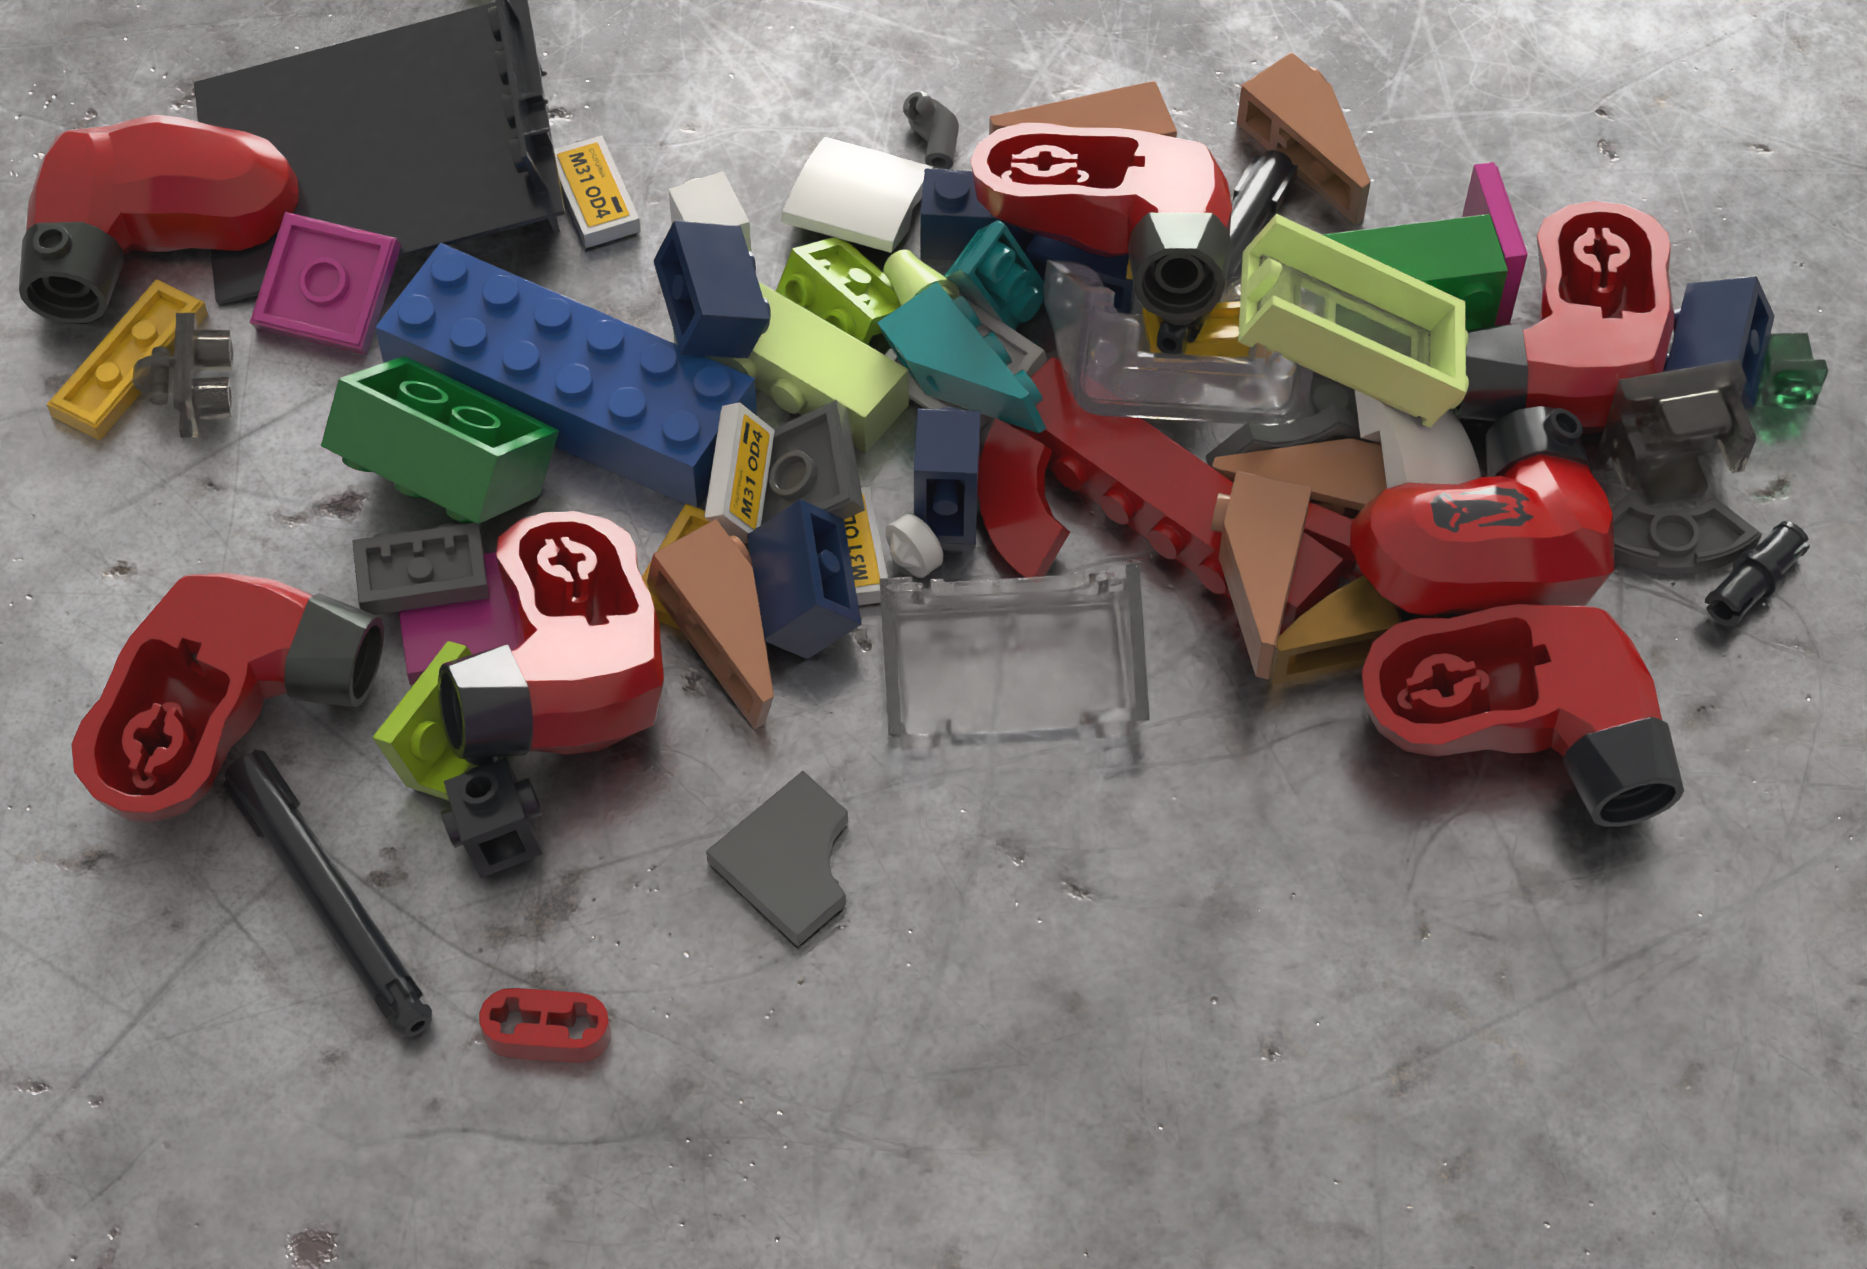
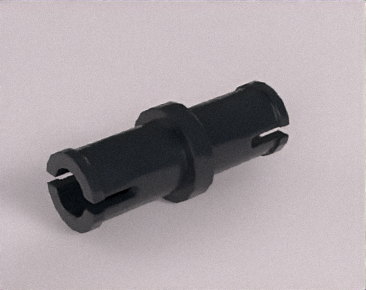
(1757, 573)

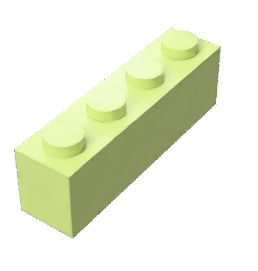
(812, 363)

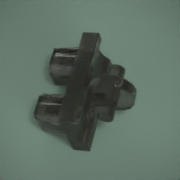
(181, 376)

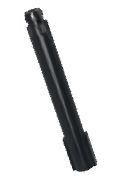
(1254, 198)
(274, 815)

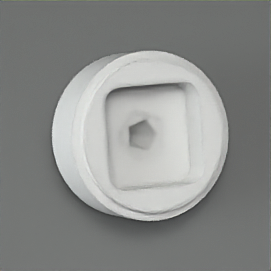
(914, 545)

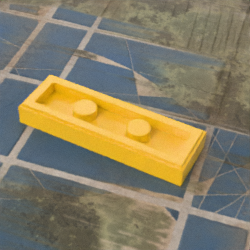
(103, 383)

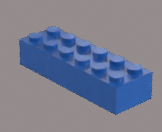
(596, 379)

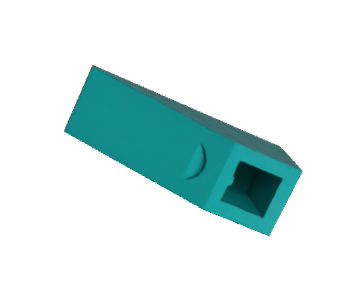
(998, 276)
(956, 363)

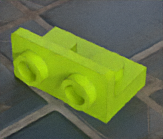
(839, 287)
(415, 734)

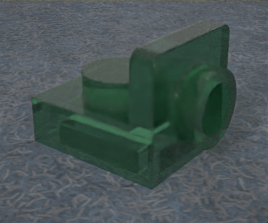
(1790, 372)

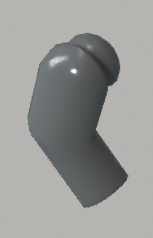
(935, 125)

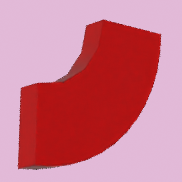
(1015, 501)

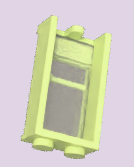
(1353, 320)

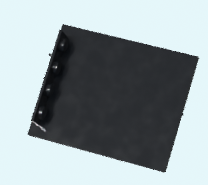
(401, 133)

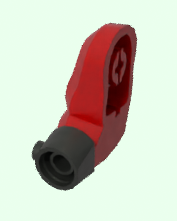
(144, 189)
(1114, 198)
(199, 681)

